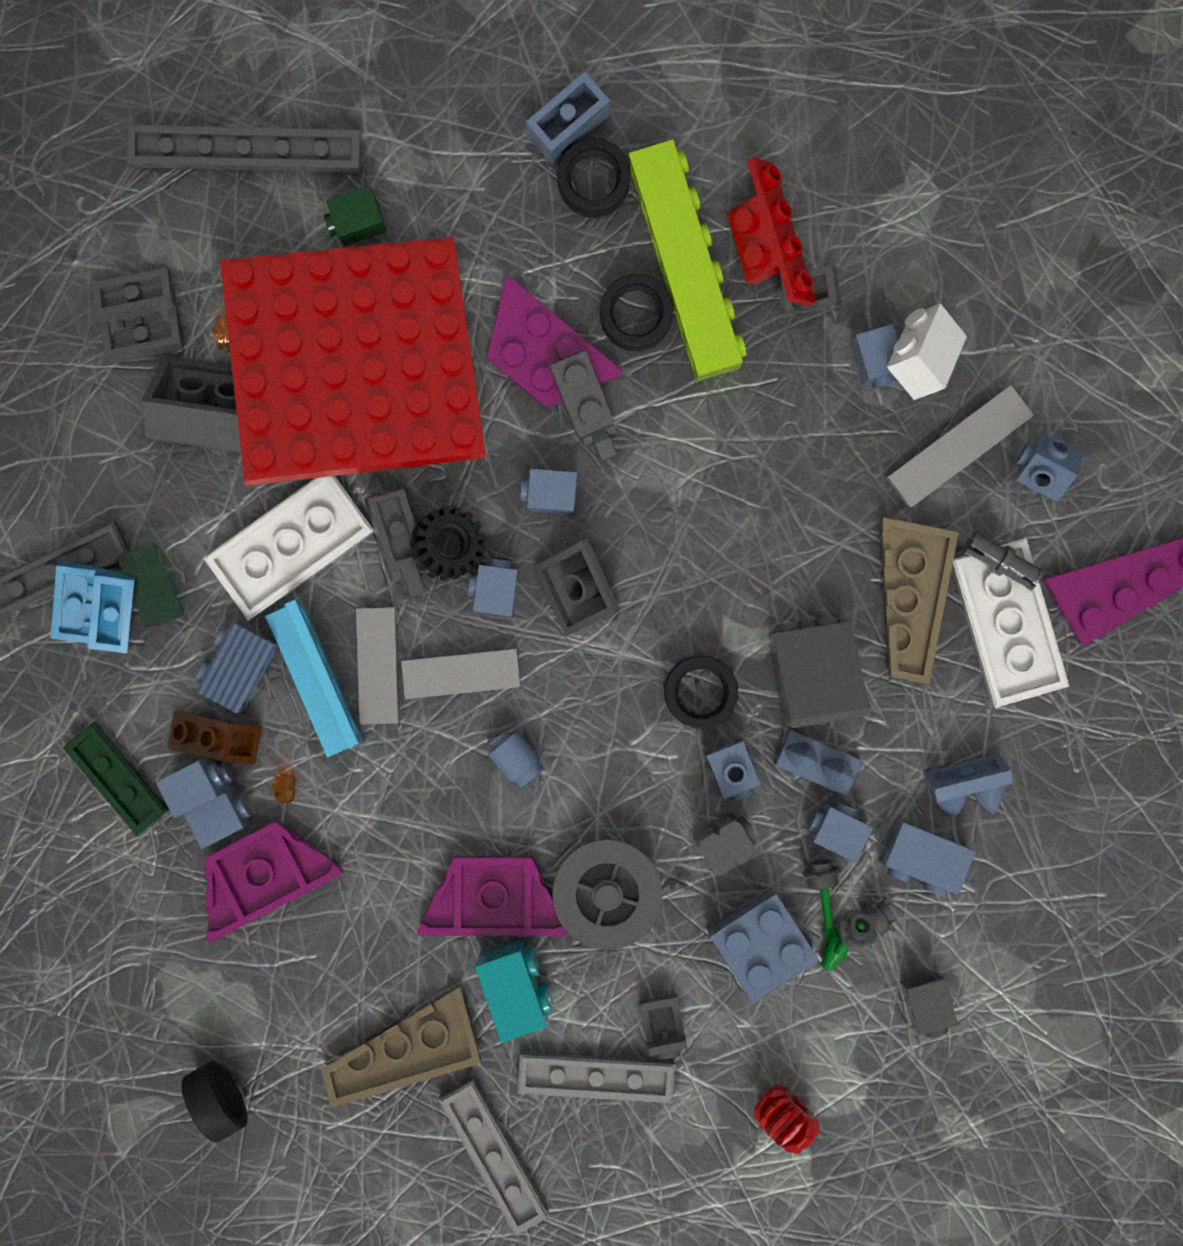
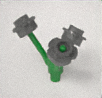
(857, 928)

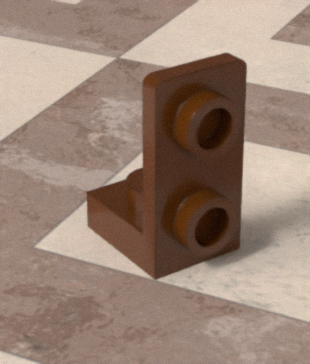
(214, 738)

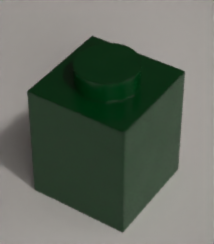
(354, 216)

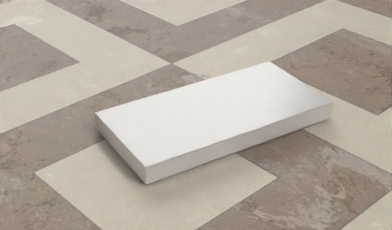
(288, 545)
(1009, 631)

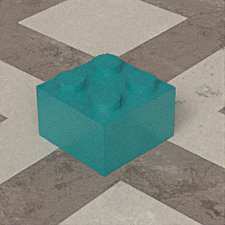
(513, 989)

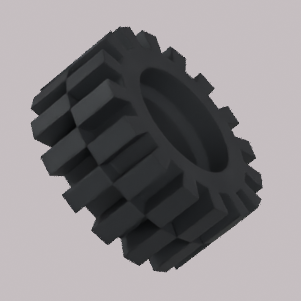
(466, 530)

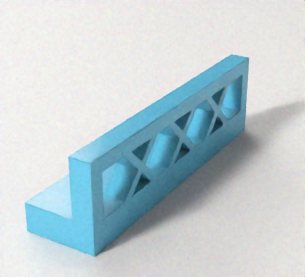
(314, 678)

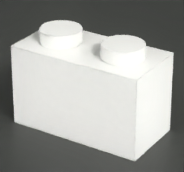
(926, 351)

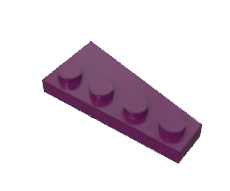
(1116, 590)

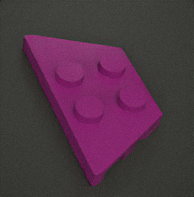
(531, 338)
(261, 876)
(492, 900)

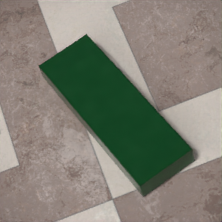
(116, 778)

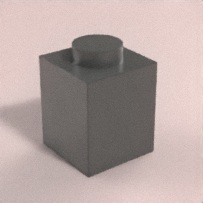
(929, 1004)

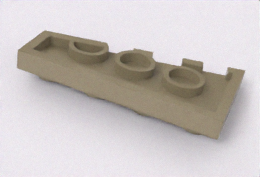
(916, 585)
(417, 1049)

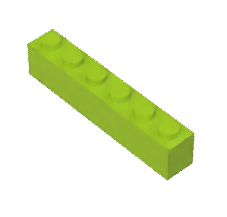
(685, 260)

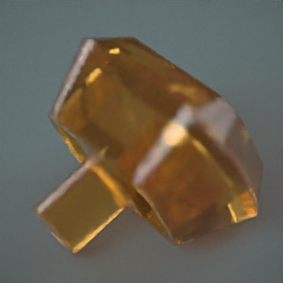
(284, 787)

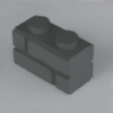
(726, 843)

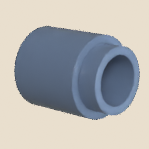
(515, 758)

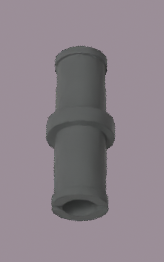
(1003, 560)

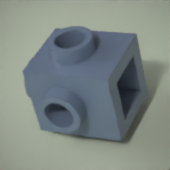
(1048, 466)

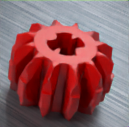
(786, 1119)

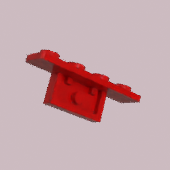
(767, 235)

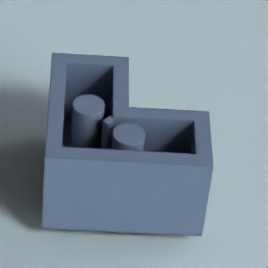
(206, 800)

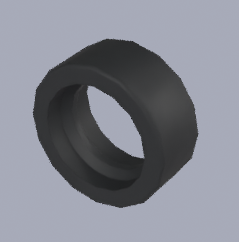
(597, 148)
(638, 283)
(728, 702)
(214, 1101)

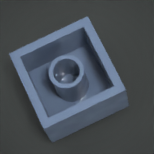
(762, 945)

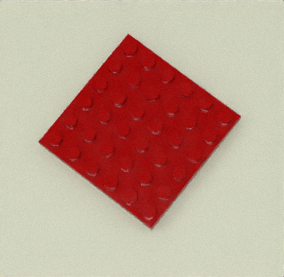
(350, 360)

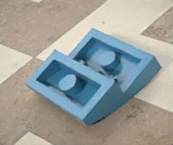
(92, 606)

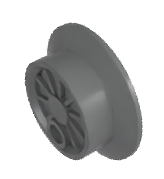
(607, 894)

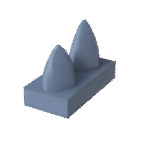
(818, 762)
(981, 776)

